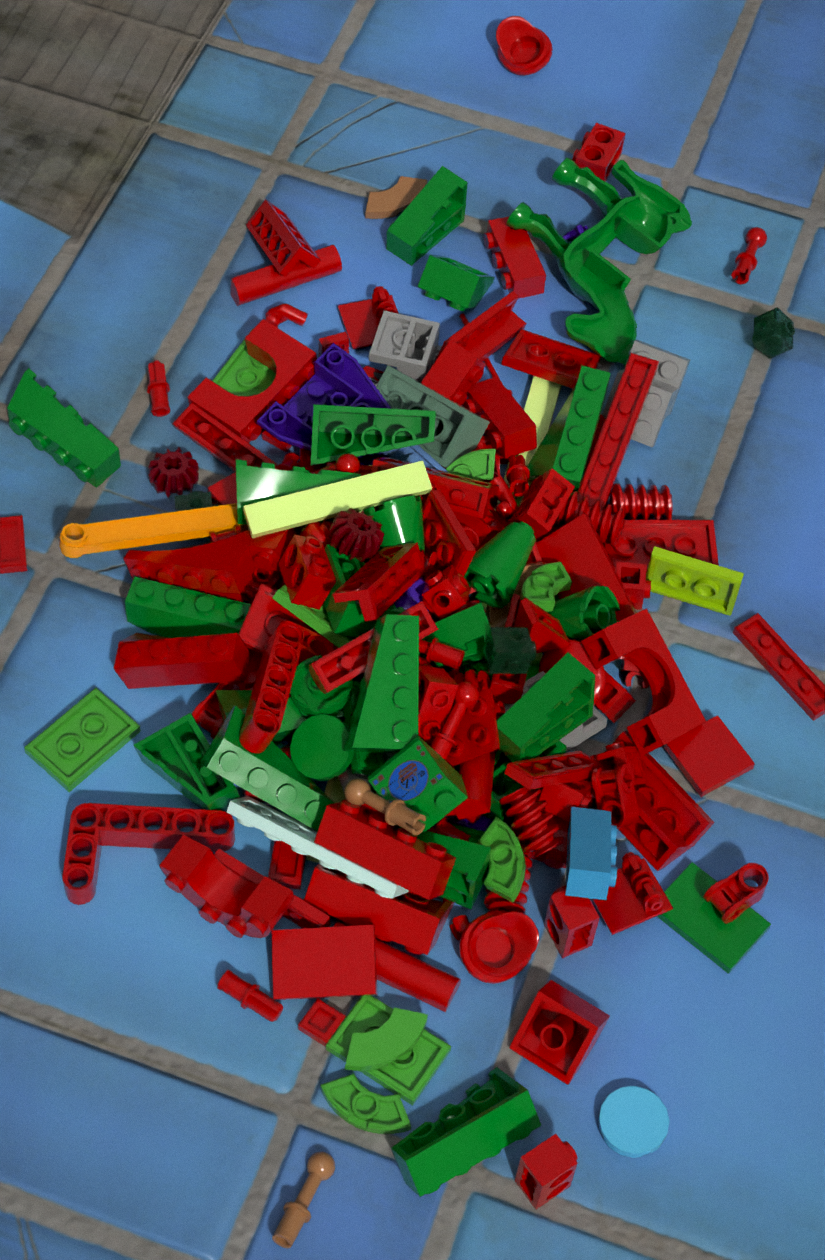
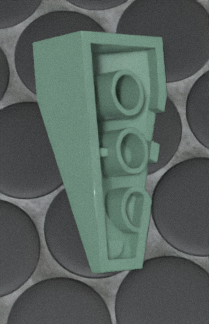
(455, 426)

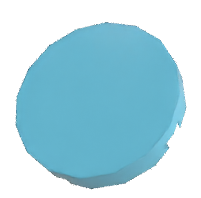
(633, 1121)

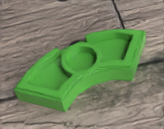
(475, 465)
(545, 584)
(506, 860)
(386, 1043)
(365, 1109)

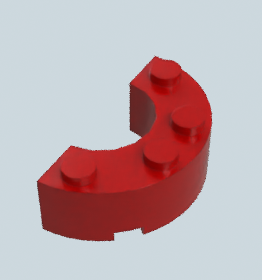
(221, 894)

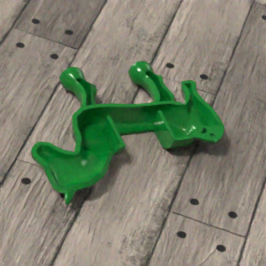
(639, 221)

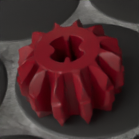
(173, 472)
(356, 535)

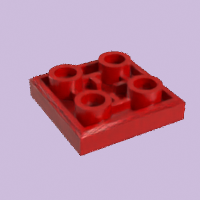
(709, 756)

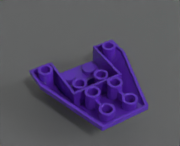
(336, 382)

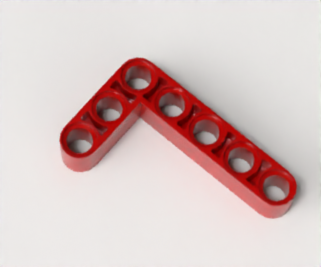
(274, 679)
(133, 835)

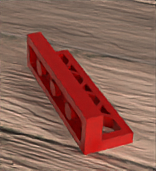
(284, 232)
(490, 329)
(462, 493)
(383, 579)

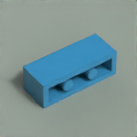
(590, 854)

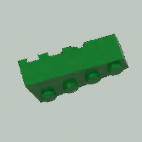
(389, 690)

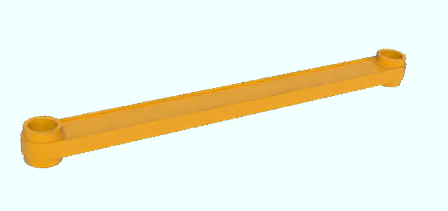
(147, 530)

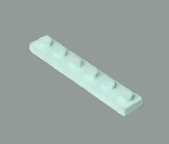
(301, 838)

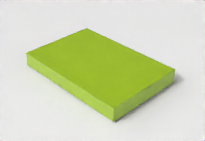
(693, 581)

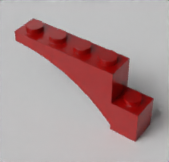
(212, 566)

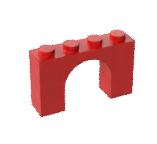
(279, 352)
(673, 704)

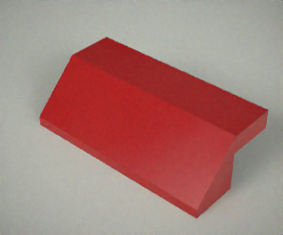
(667, 816)

